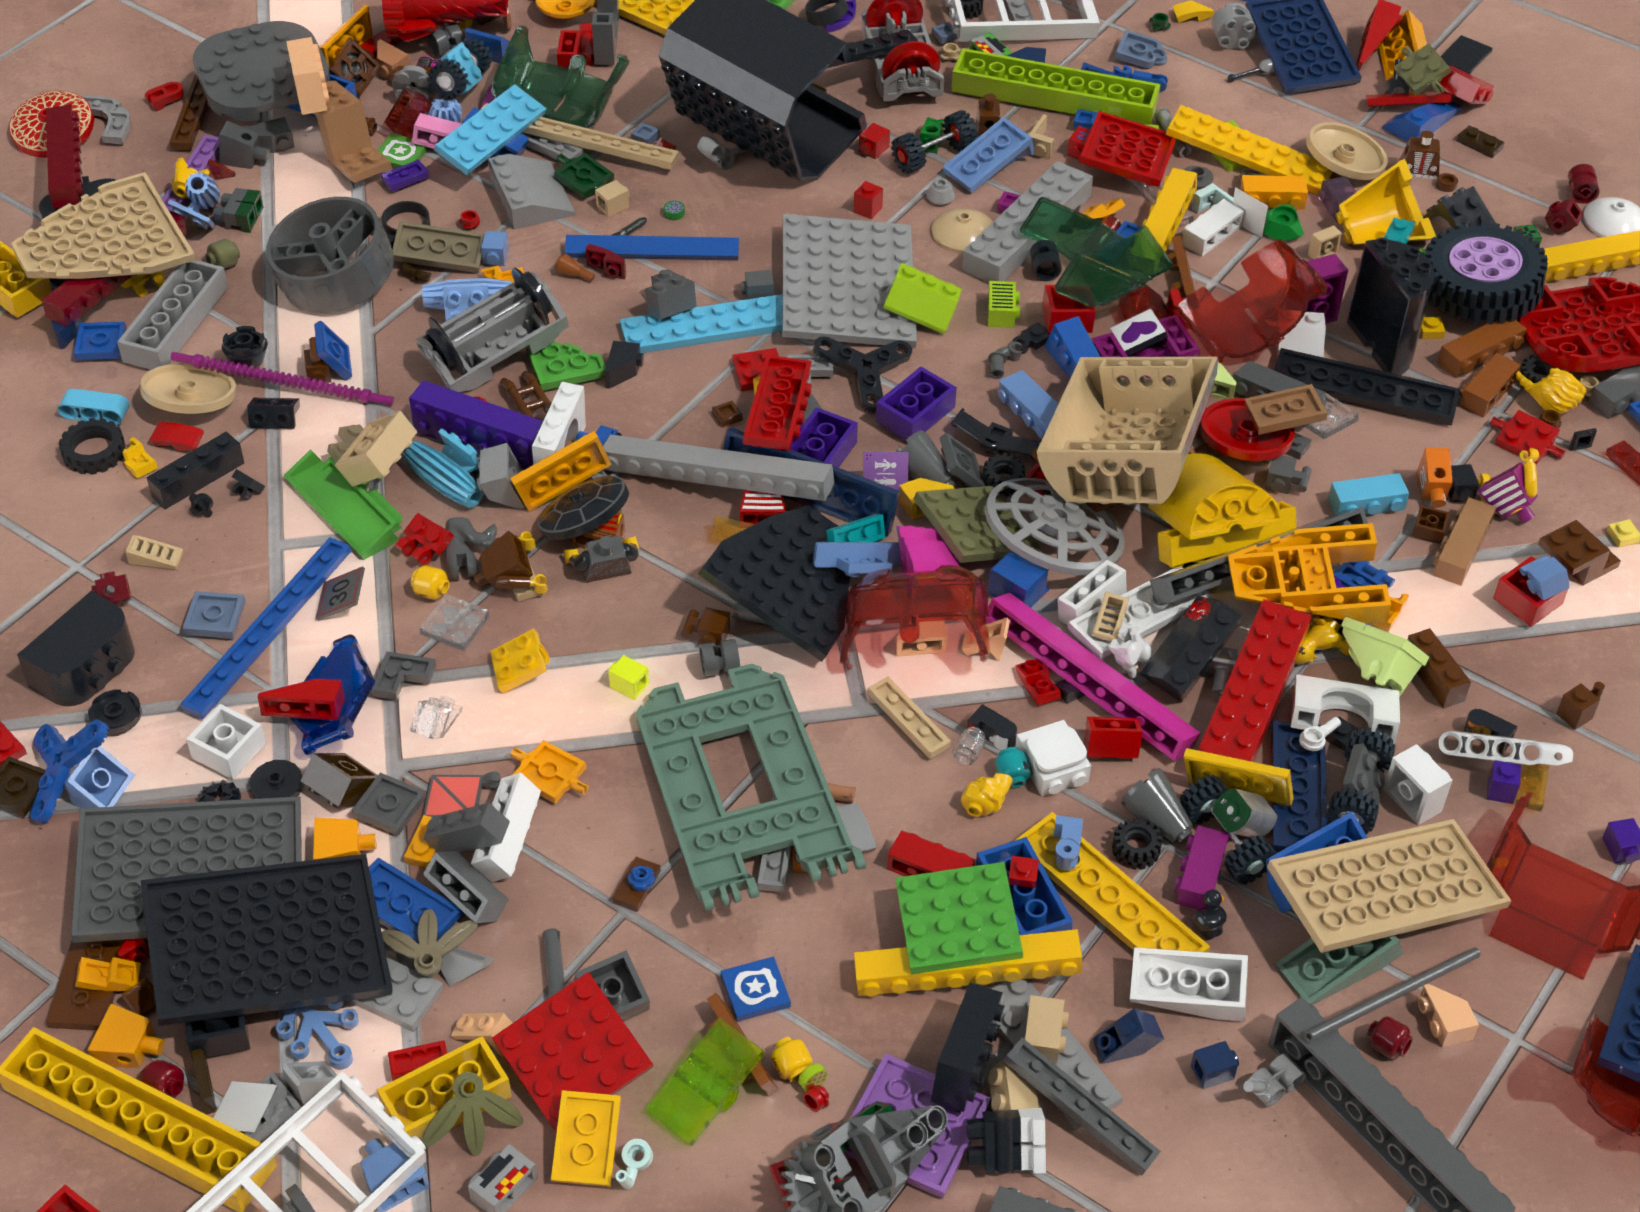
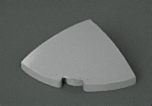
(279, 1110)

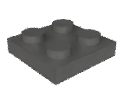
(961, 461)
(389, 804)

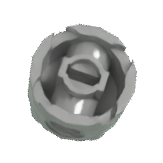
(1233, 26)

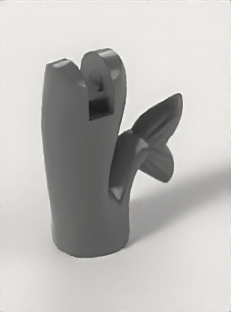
(457, 553)

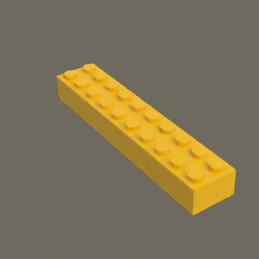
(129, 1115)

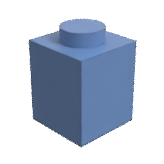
(495, 248)

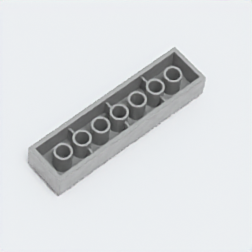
(1001, 245)

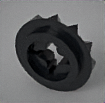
(229, 792)

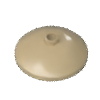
(958, 228)

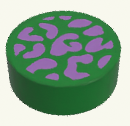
(674, 210)

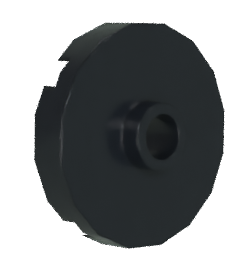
(116, 709)
(265, 777)

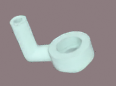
(631, 1148)

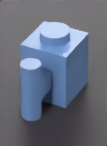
(1546, 577)

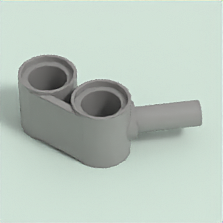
(717, 153)
(1279, 1079)

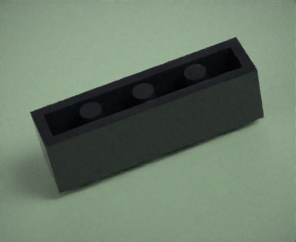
(195, 470)

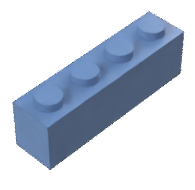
(1028, 401)

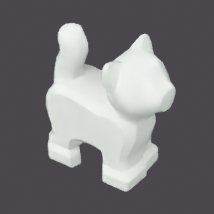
(1131, 649)

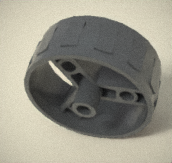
(322, 239)

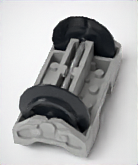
(493, 331)

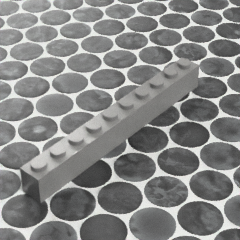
(719, 467)

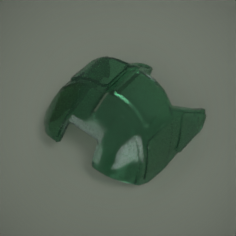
(549, 83)

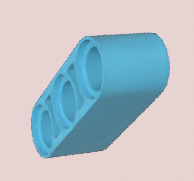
(87, 404)

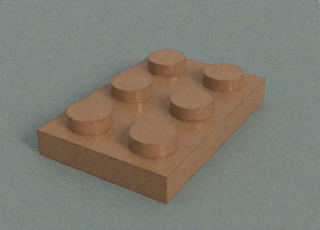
(1285, 409)

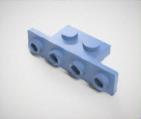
(857, 556)

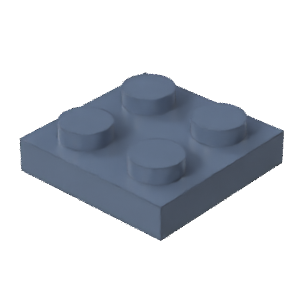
(214, 615)

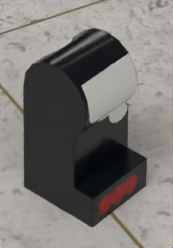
(994, 726)

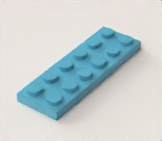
(490, 129)

